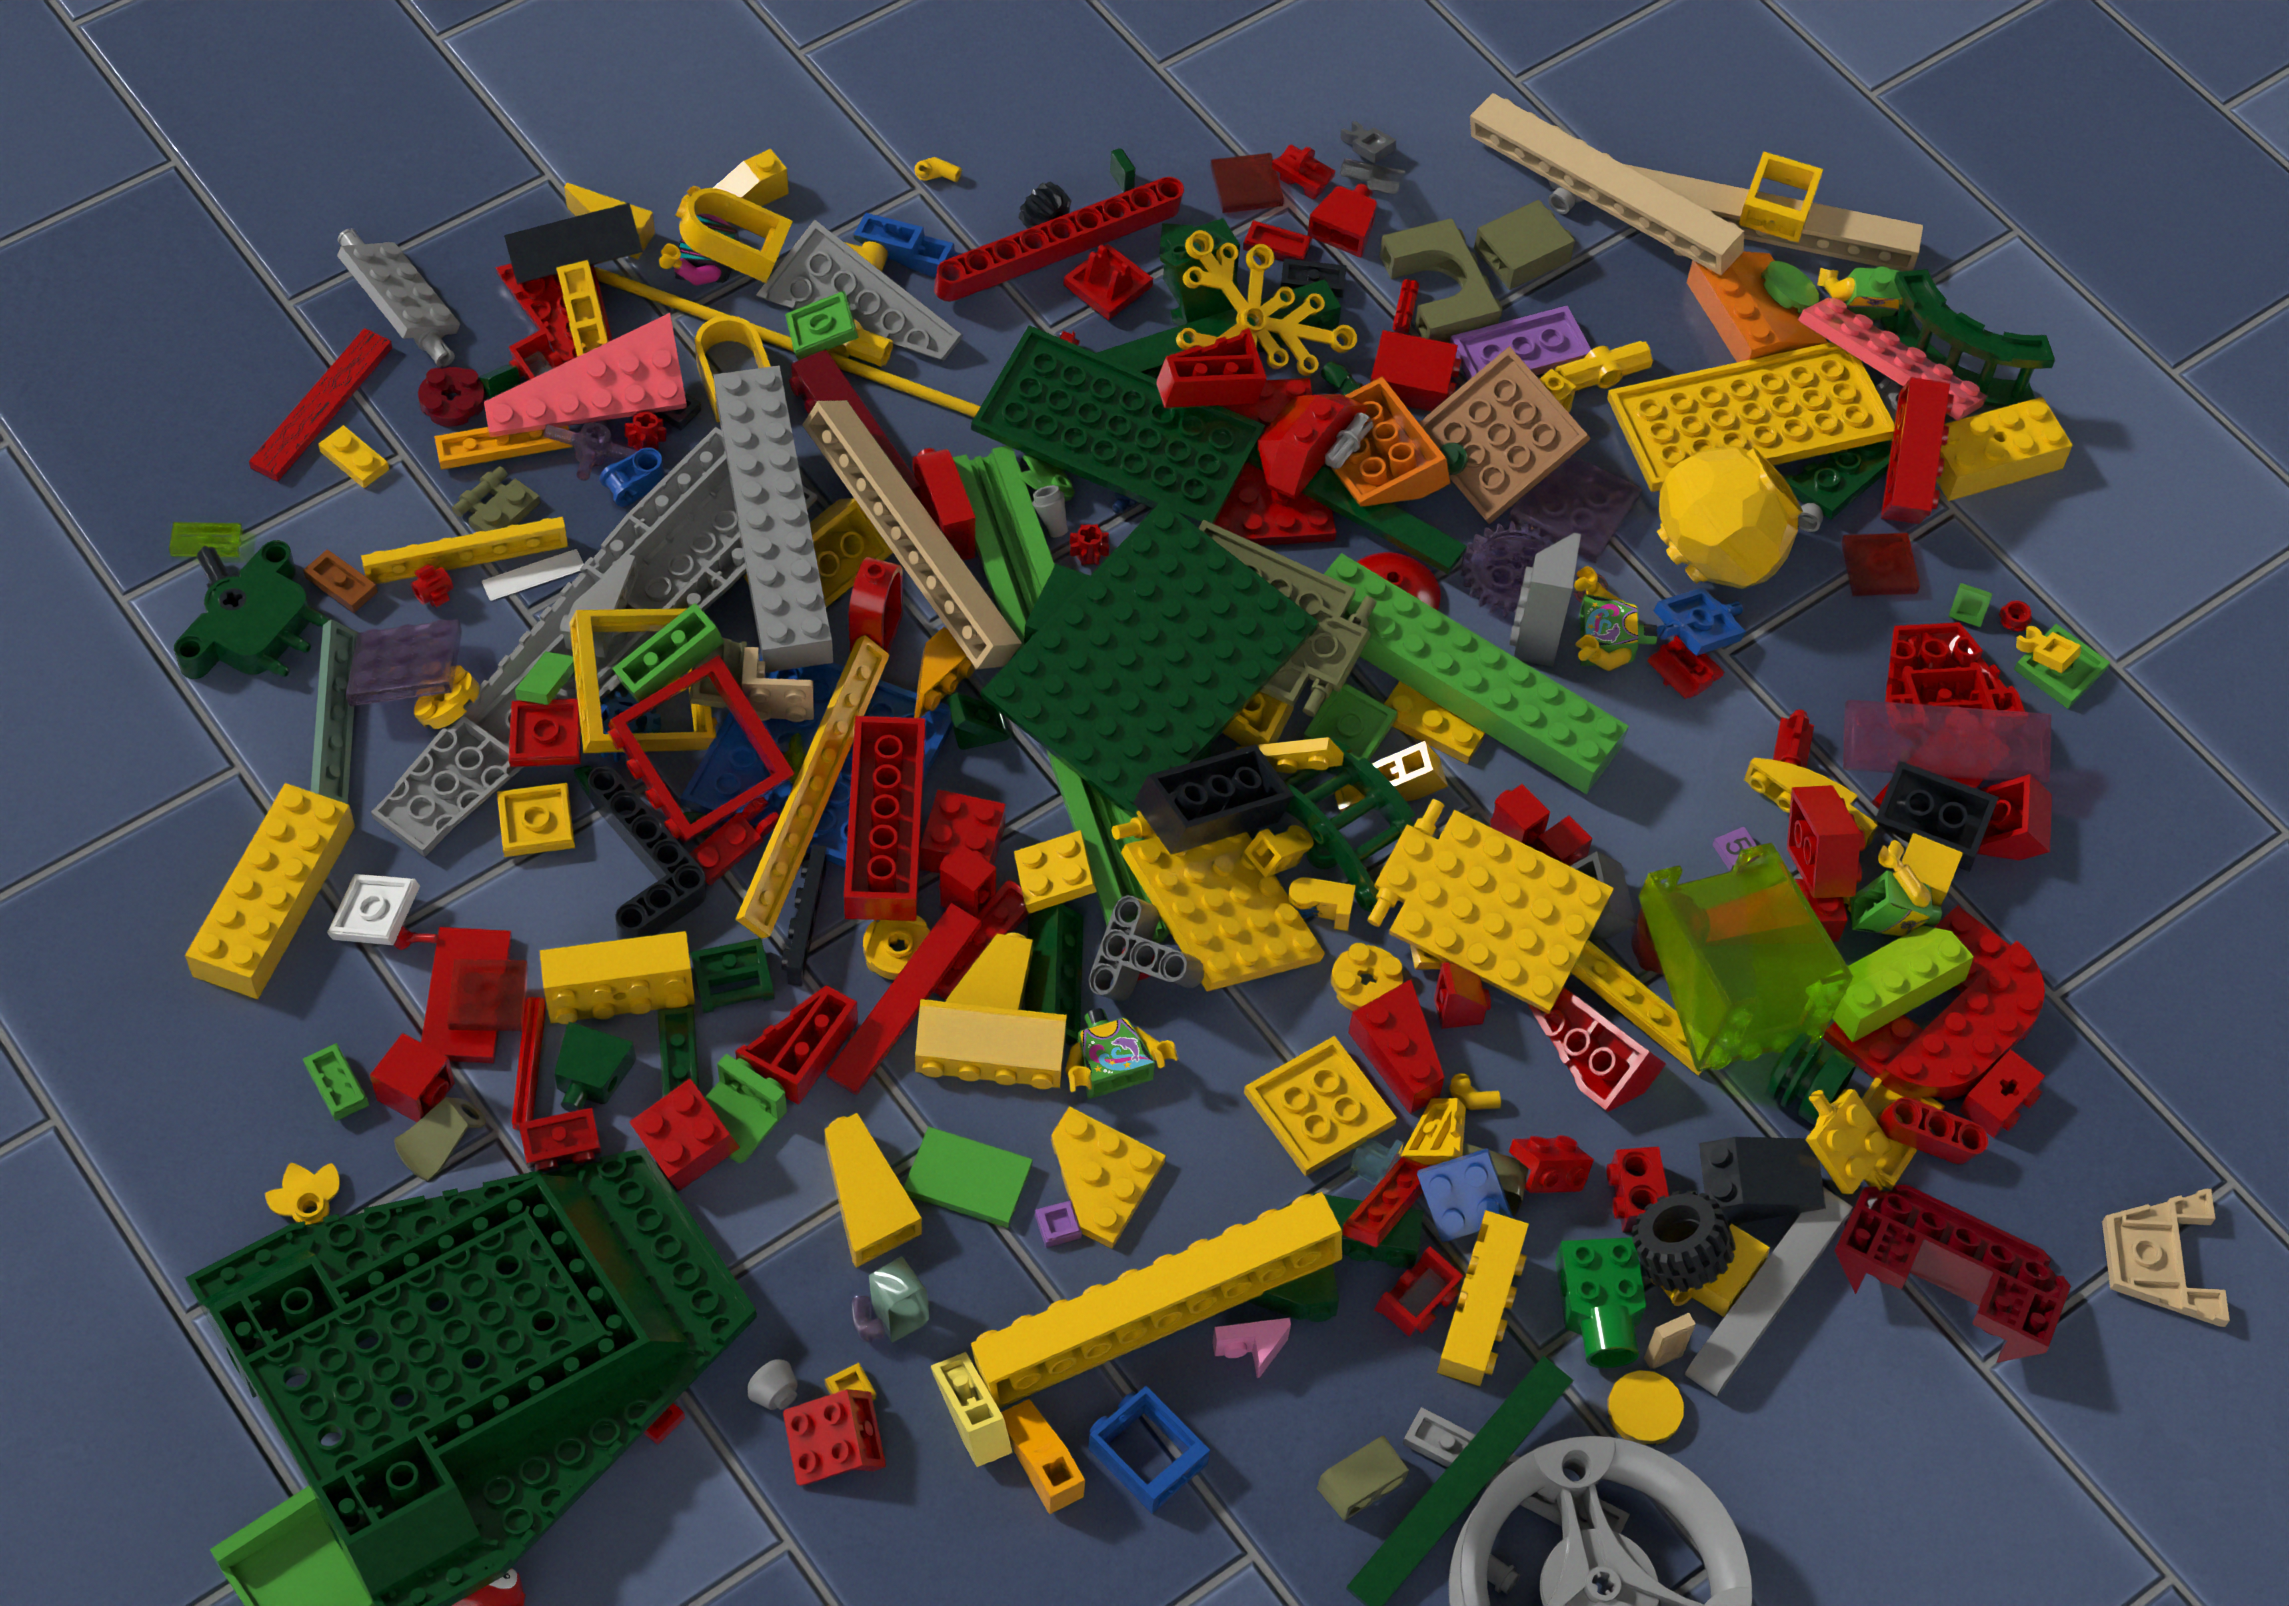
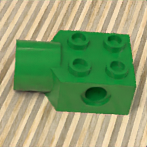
(1602, 1297)

